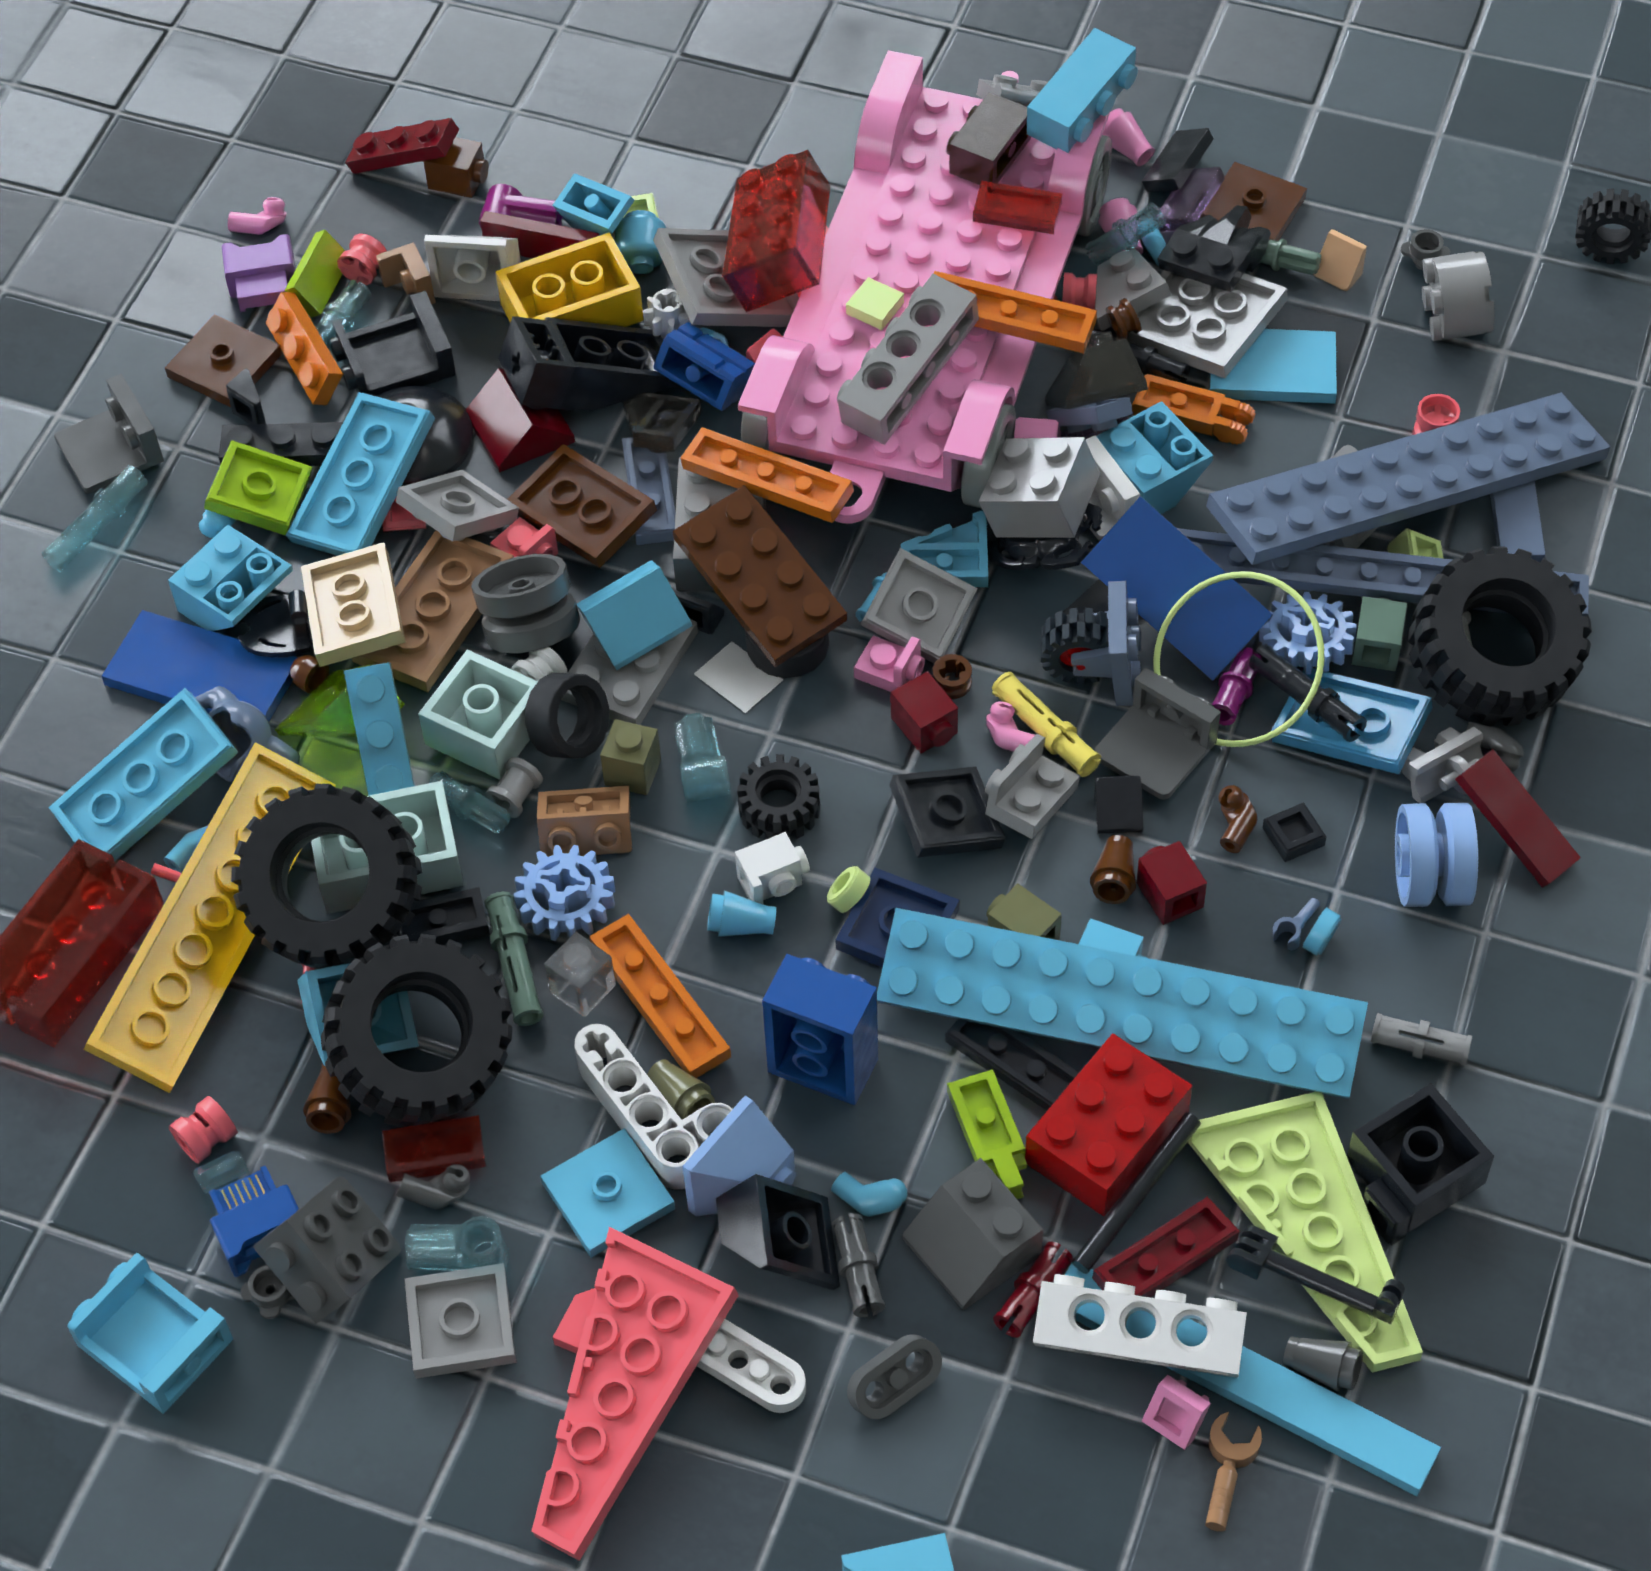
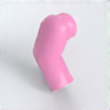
(261, 222)

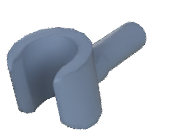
(1295, 924)

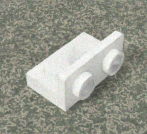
(1113, 490)

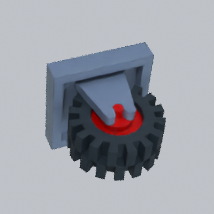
(1096, 644)

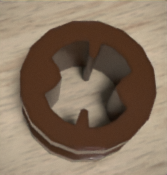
(1123, 319)
(961, 668)

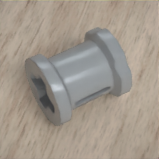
(515, 785)

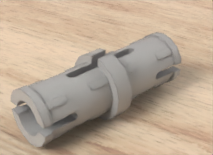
(1388, 1031)

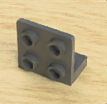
(111, 440)

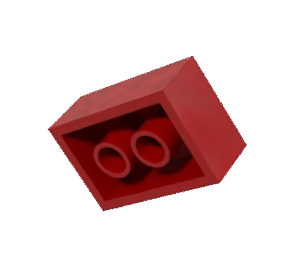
(1107, 1124)

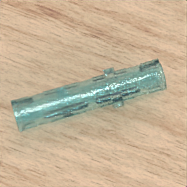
(105, 507)

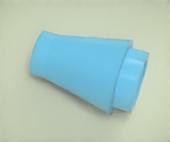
(739, 916)

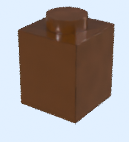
(460, 169)

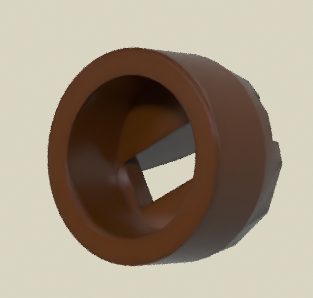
(307, 673)

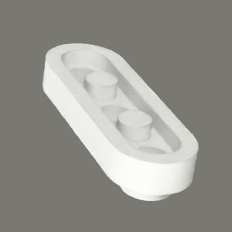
(763, 1371)

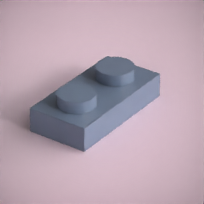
(1097, 415)

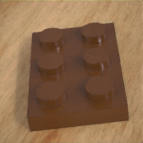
(583, 504)

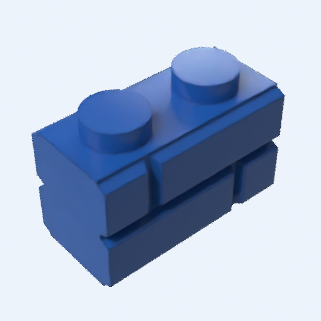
(703, 366)

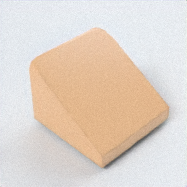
(1341, 260)

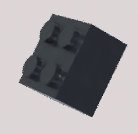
(1421, 1154)

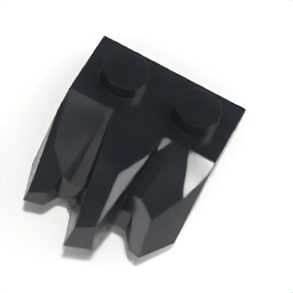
(1216, 249)

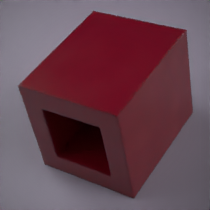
(924, 712)
(1171, 882)

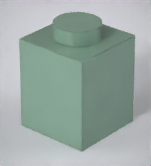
(1379, 633)

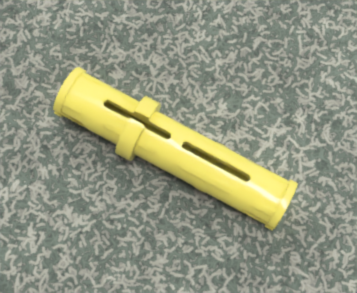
(1059, 736)

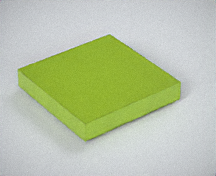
(258, 487)

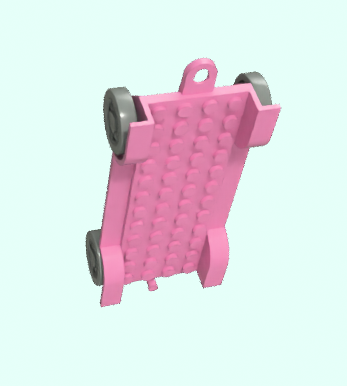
(898, 227)

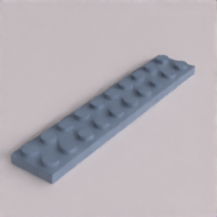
(1406, 477)

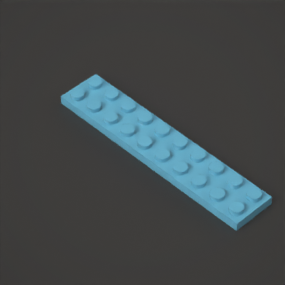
(1152, 1004)

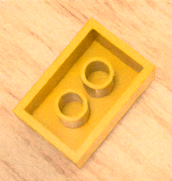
(573, 283)

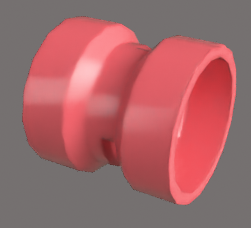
(1436, 412)
(203, 1129)

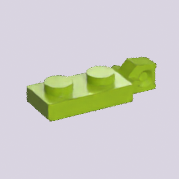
(989, 1127)

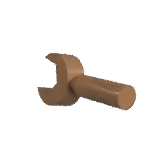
(1232, 1457)

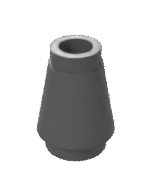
(1325, 1361)

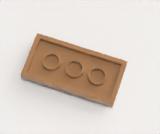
(435, 608)

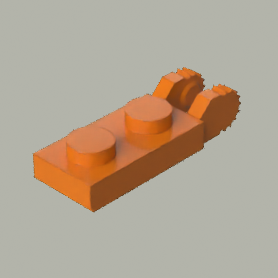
(1198, 408)

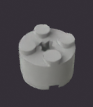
(1458, 295)

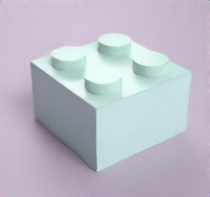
(478, 714)

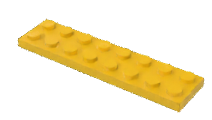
(195, 938)

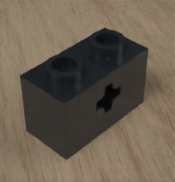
(536, 363)

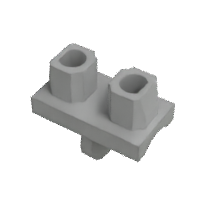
(1437, 769)

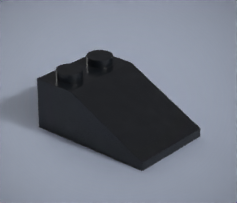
(609, 363)

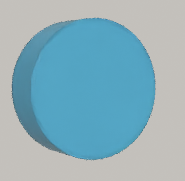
(1322, 932)

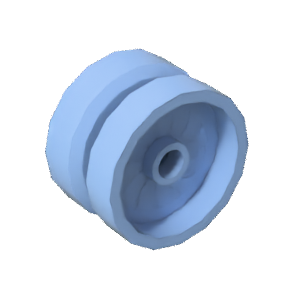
(1436, 854)

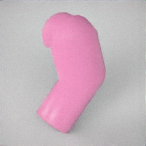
(1003, 727)

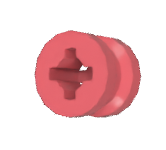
(361, 261)
(1080, 290)

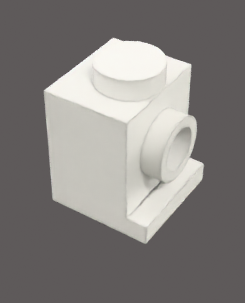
(771, 868)

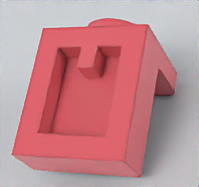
(525, 539)

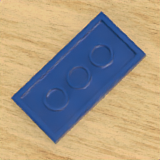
(1164, 566)
(170, 655)

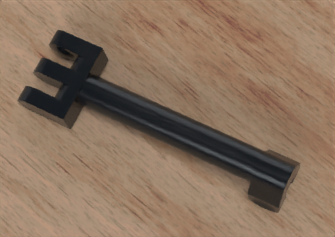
(1256, 1251)

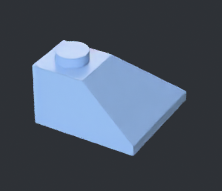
(734, 1152)

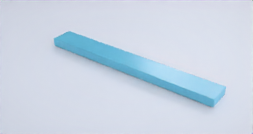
(1297, 1404)

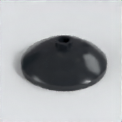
(448, 437)

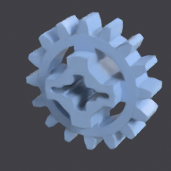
(1294, 638)
(564, 891)

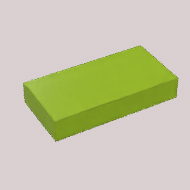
(317, 273)

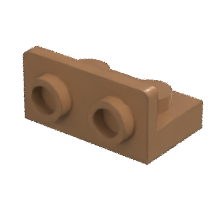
(587, 818)

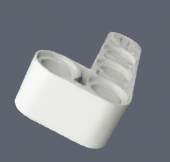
(642, 1104)

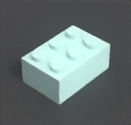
(424, 814)

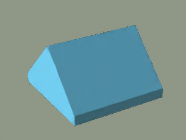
(634, 614)

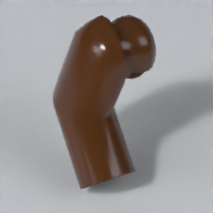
(1240, 817)

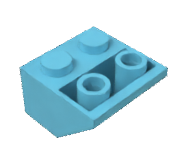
(1157, 455)
(226, 580)

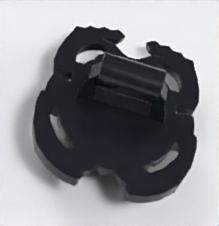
(1032, 550)
(280, 624)

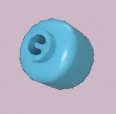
(635, 240)

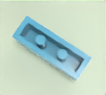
(1082, 91)
(379, 728)

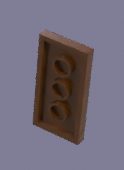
(760, 576)

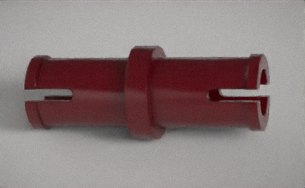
(1025, 1297)

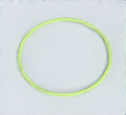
(1319, 638)

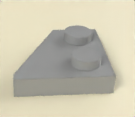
(1127, 277)

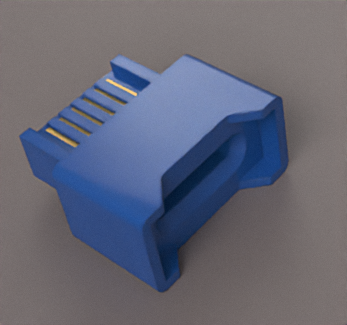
(247, 1214)

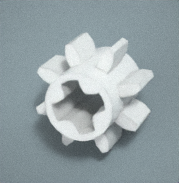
(664, 312)

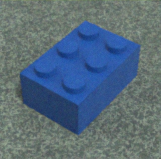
(821, 1028)

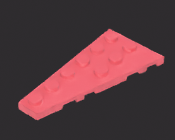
(630, 1366)

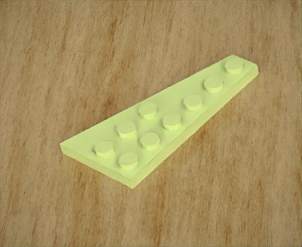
(1297, 1183)

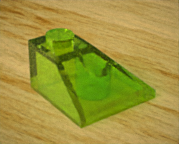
(324, 711)

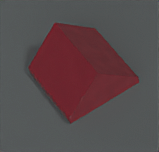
(512, 430)

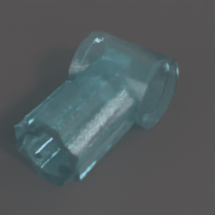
(702, 768)
(454, 1245)

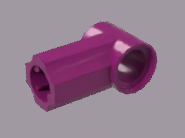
(509, 201)

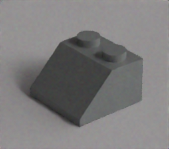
(974, 1234)

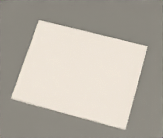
(737, 677)

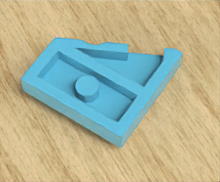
(956, 550)

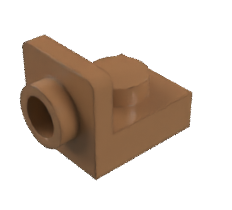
(405, 267)

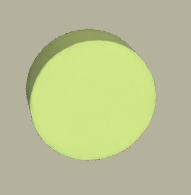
(848, 889)

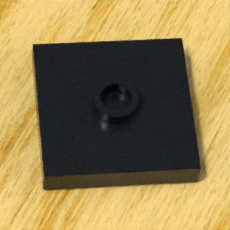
(946, 812)

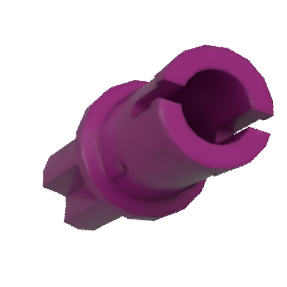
(1235, 686)

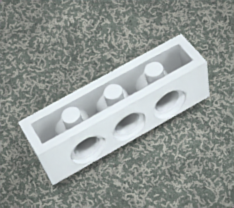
(1058, 1328)

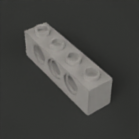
(880, 412)

